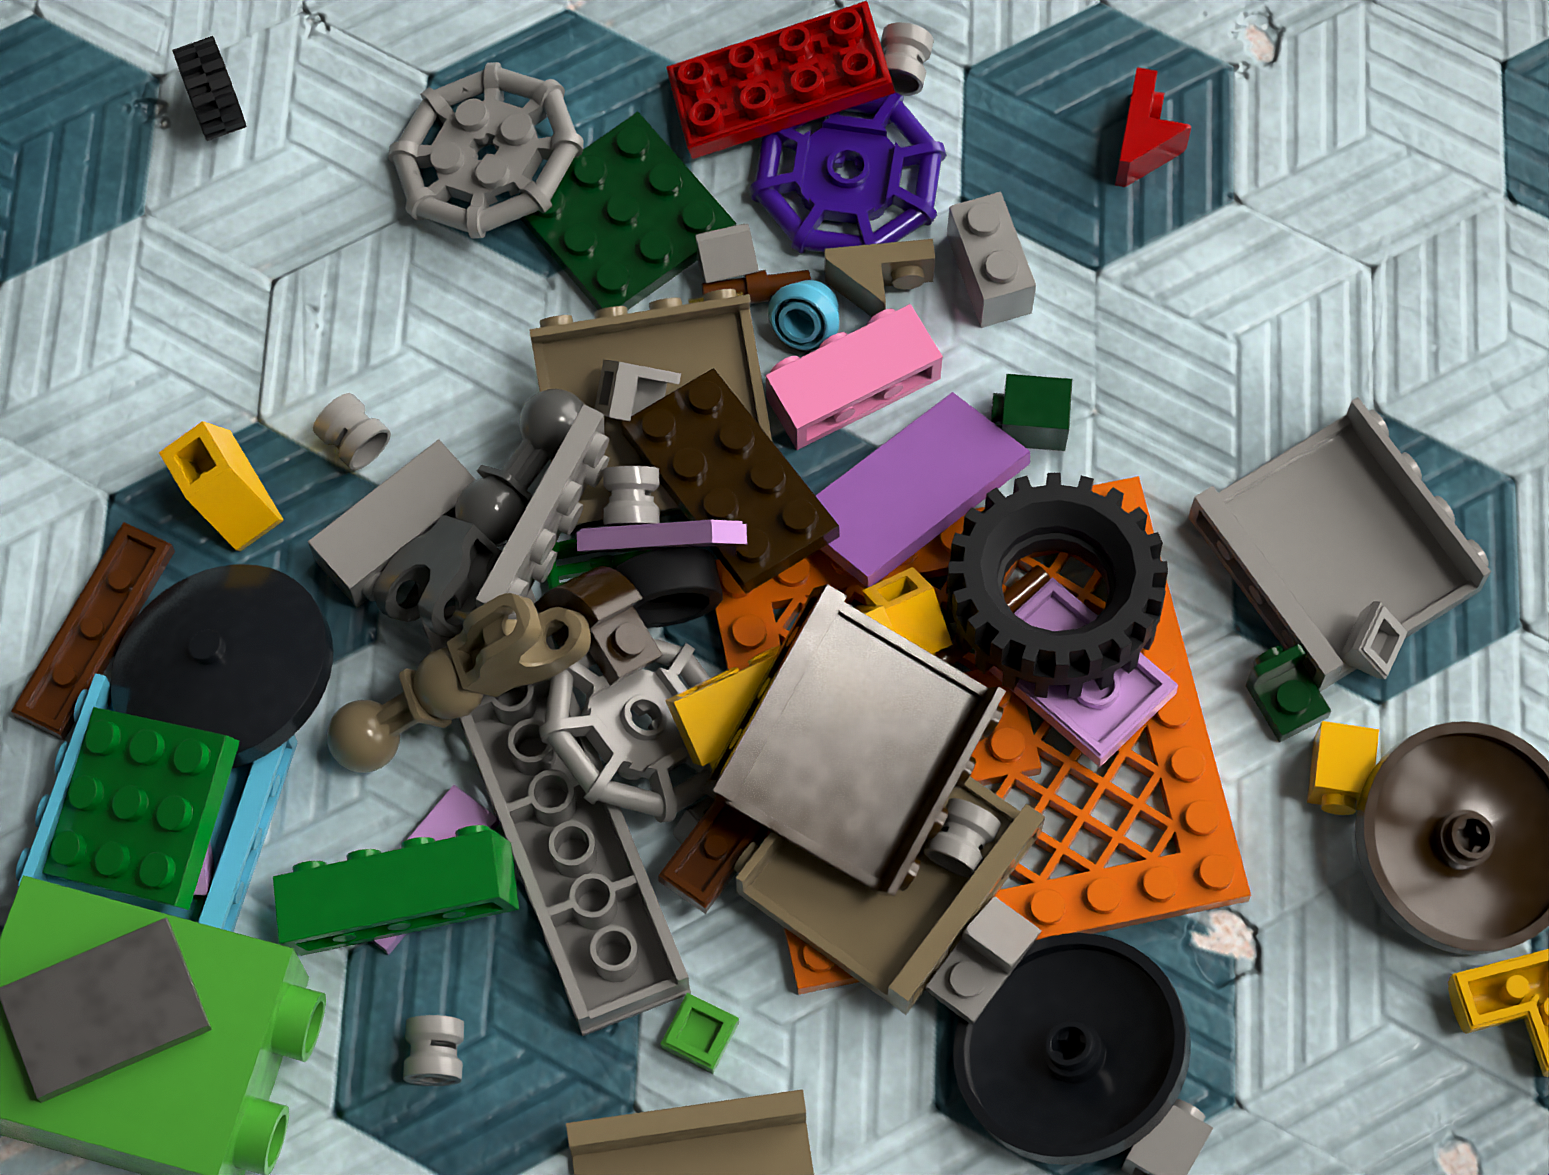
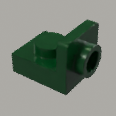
(1286, 692)

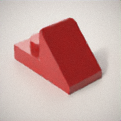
(1147, 138)

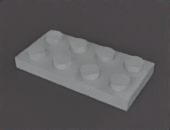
(551, 510)

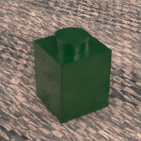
(1034, 410)

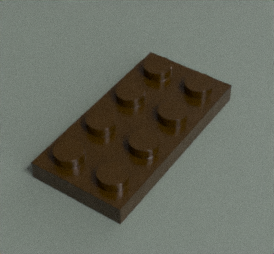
(728, 469)

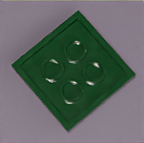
(626, 216)

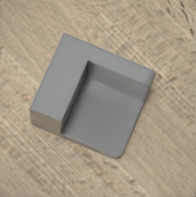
(630, 388)

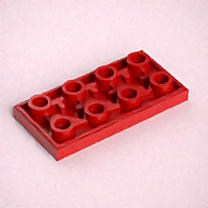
(780, 80)

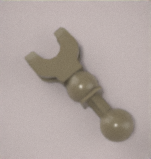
(450, 682)

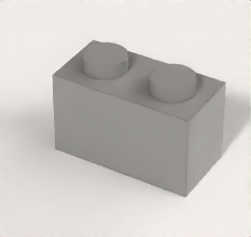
(991, 259)

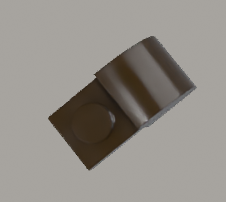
(618, 634)

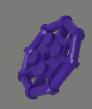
(854, 199)

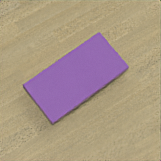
(917, 487)

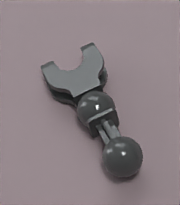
(462, 550)

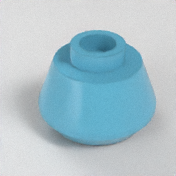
(804, 314)

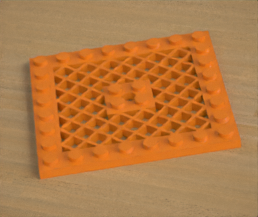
(1207, 863)

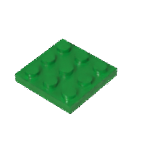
(141, 807)

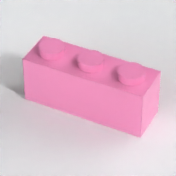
(853, 375)

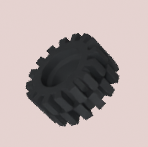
(209, 88)

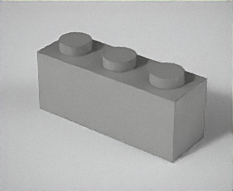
(403, 507)

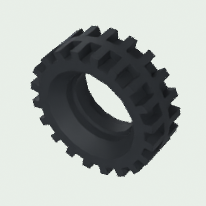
(1072, 523)

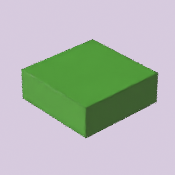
(699, 1033)

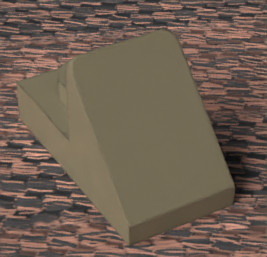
(865, 269)

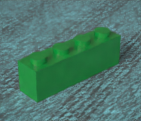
(395, 890)

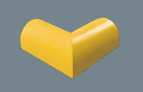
(1506, 994)

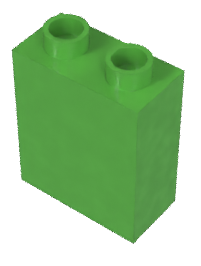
(188, 1106)

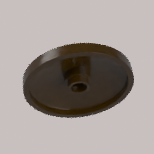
(1459, 837)

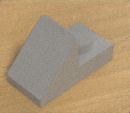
(982, 960)

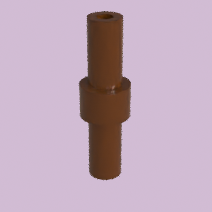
(758, 284)

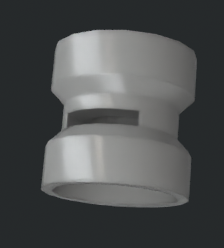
(905, 51)
(351, 431)
(631, 495)
(962, 837)
(433, 1050)

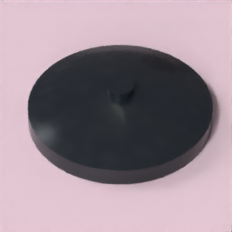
(227, 656)
(1075, 1051)

